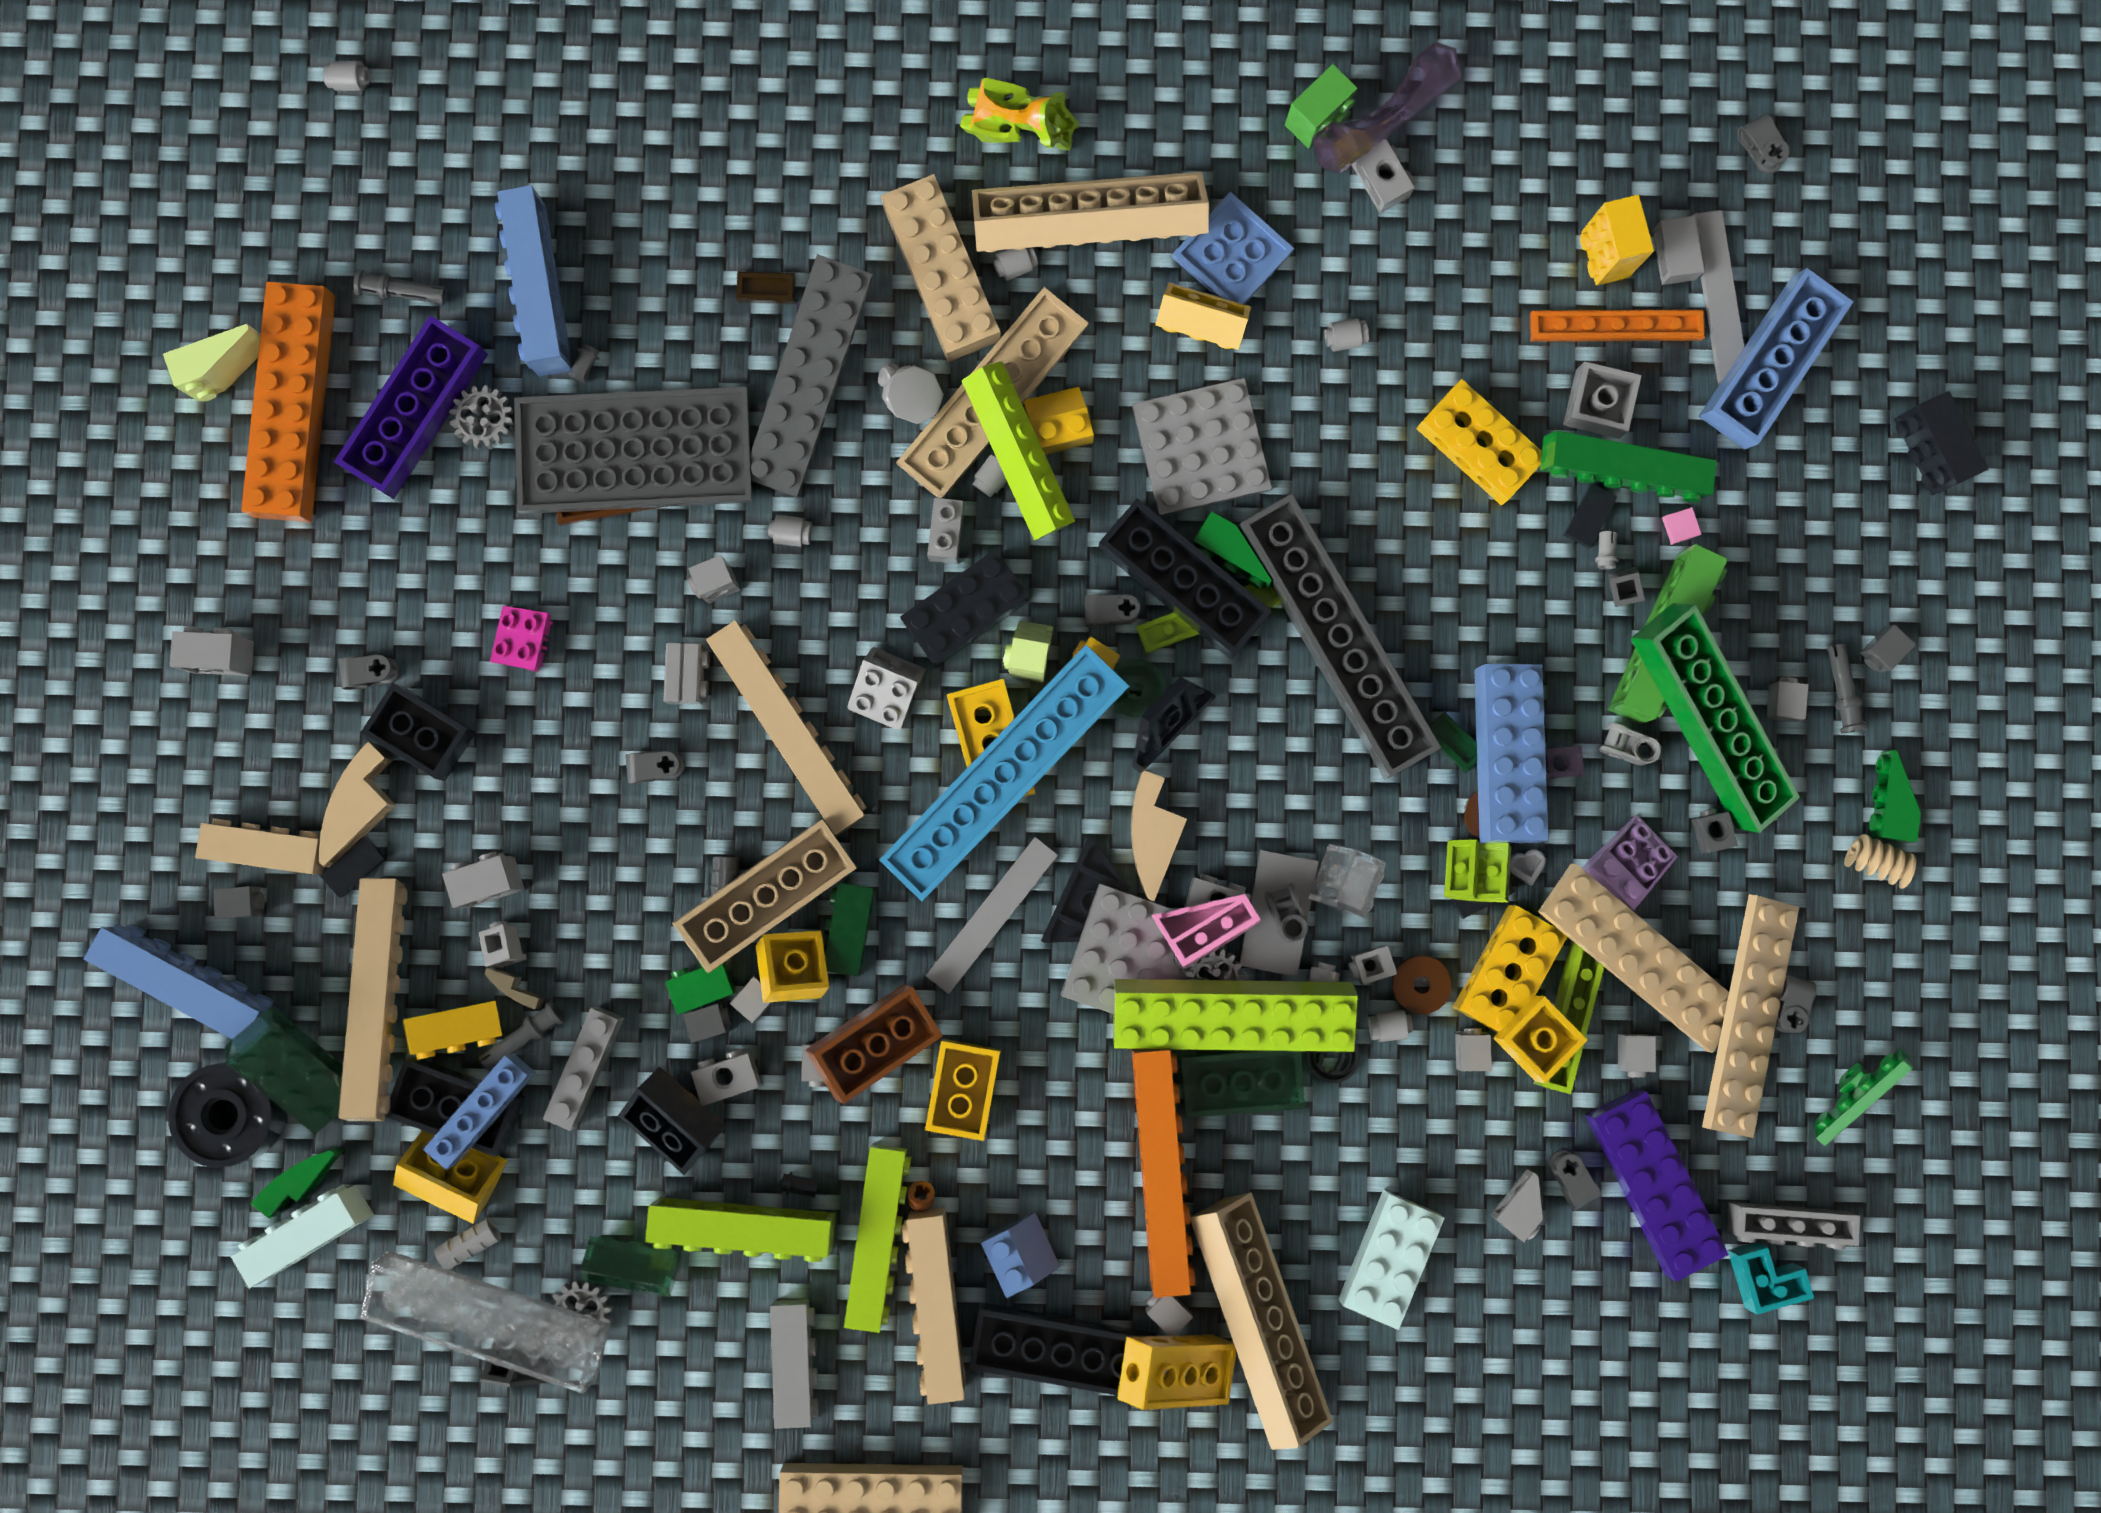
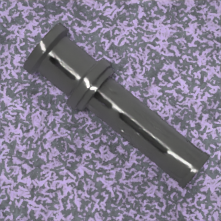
(387, 287)
(1848, 702)
(532, 1028)

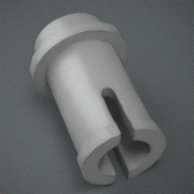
(1607, 550)

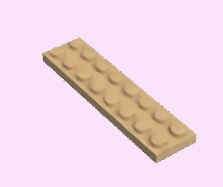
(1029, 353)
(1638, 955)
(1750, 1016)

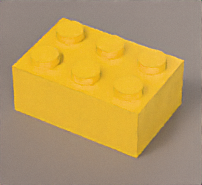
(1616, 240)
(962, 1089)

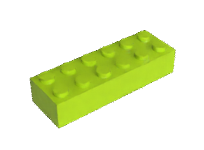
(740, 1228)

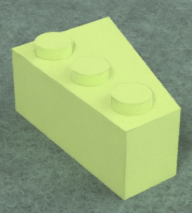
(1029, 651)

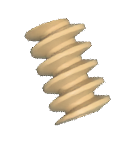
(1882, 858)

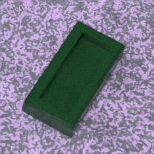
(1455, 742)

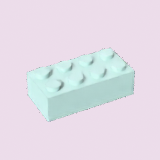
(301, 1234)
(1390, 1259)

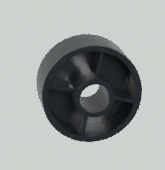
(201, 1121)

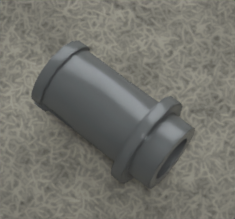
(584, 363)

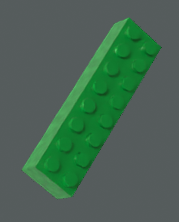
(1715, 717)

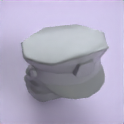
(910, 392)

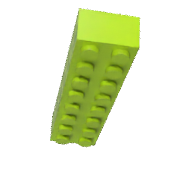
(1234, 1015)

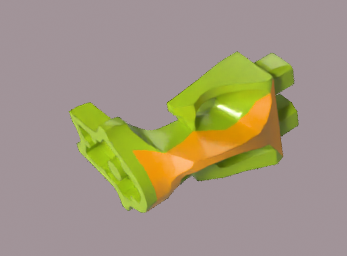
(1022, 111)

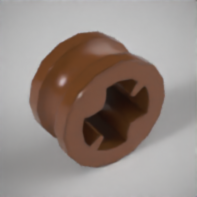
(925, 1188)

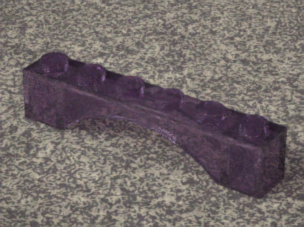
(1429, 76)

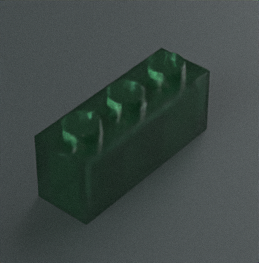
(630, 1265)

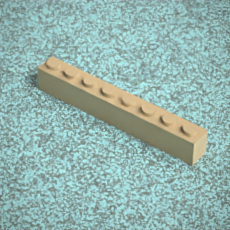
(786, 728)
(372, 1000)

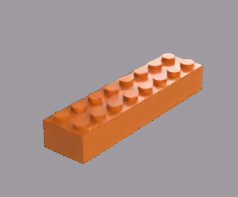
(288, 402)
(1161, 1173)

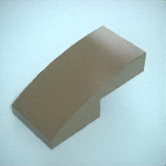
(509, 983)

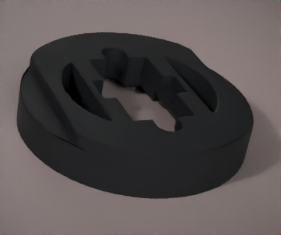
(1336, 1075)

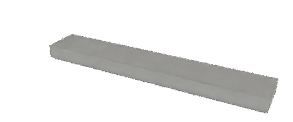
(1719, 293)
(991, 915)

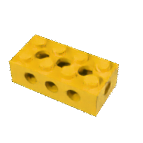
(1486, 423)
(967, 703)
(1501, 951)
(1205, 1384)

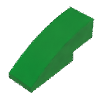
(295, 1183)

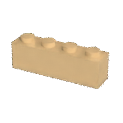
(259, 848)

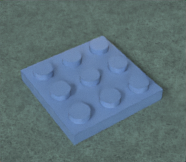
(1235, 253)

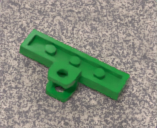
(1860, 1092)

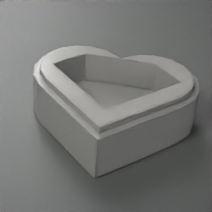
(1527, 865)

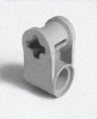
(1624, 744)

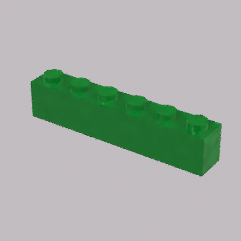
(1627, 465)

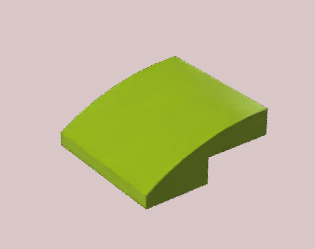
(1477, 871)

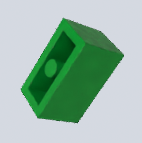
(699, 987)

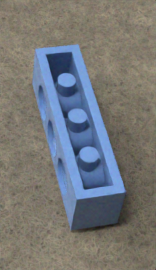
(479, 1111)

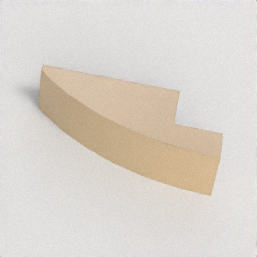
(354, 804)
(1152, 834)

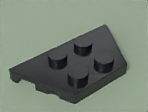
(1168, 719)
(1079, 893)

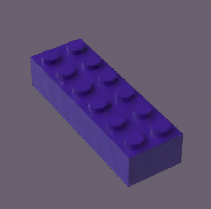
(411, 407)
(1656, 1184)

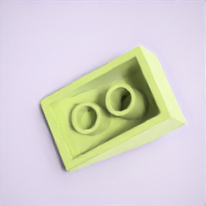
(213, 363)

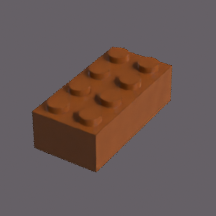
(873, 1043)

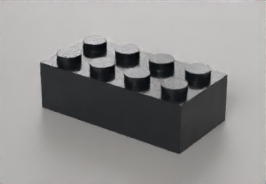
(965, 608)
(431, 1094)

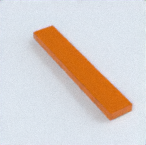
(1617, 325)

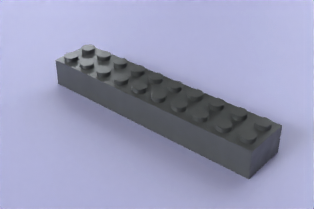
(1339, 637)

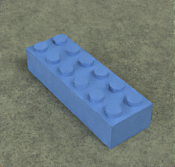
(533, 281)
(1776, 359)
(1511, 753)
(176, 979)

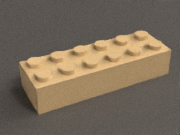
(941, 268)
(764, 895)
(936, 1305)
(870, 1488)

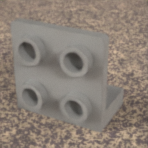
(885, 688)

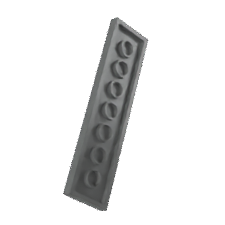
(808, 374)

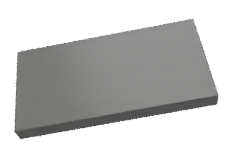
(1262, 944)

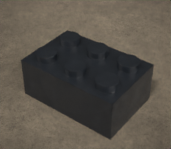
(1940, 443)
(418, 732)
(671, 1120)

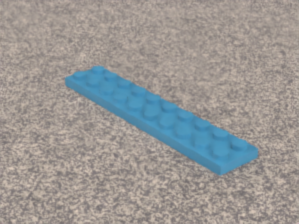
(1004, 772)

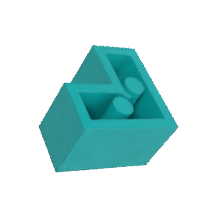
(1764, 1286)

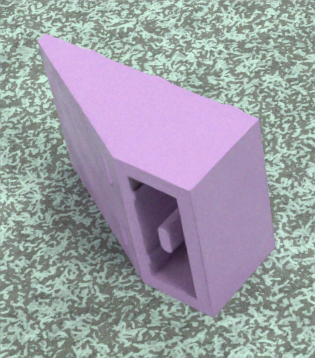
(1631, 862)

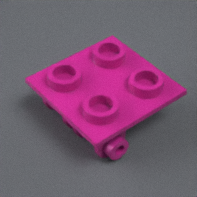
(521, 638)

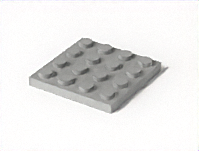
(1201, 447)
(1118, 944)

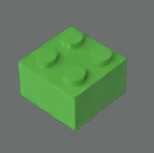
(1320, 104)

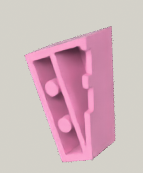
(1206, 927)

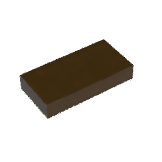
(766, 287)

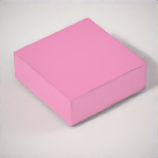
(1681, 526)

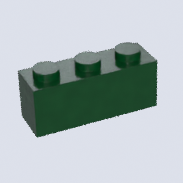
(848, 928)

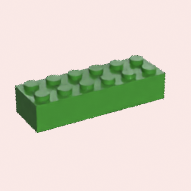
(1688, 582)

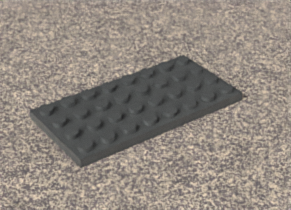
(633, 450)

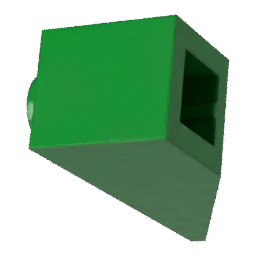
(1227, 545)
(1895, 808)

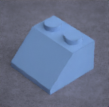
(1020, 1254)

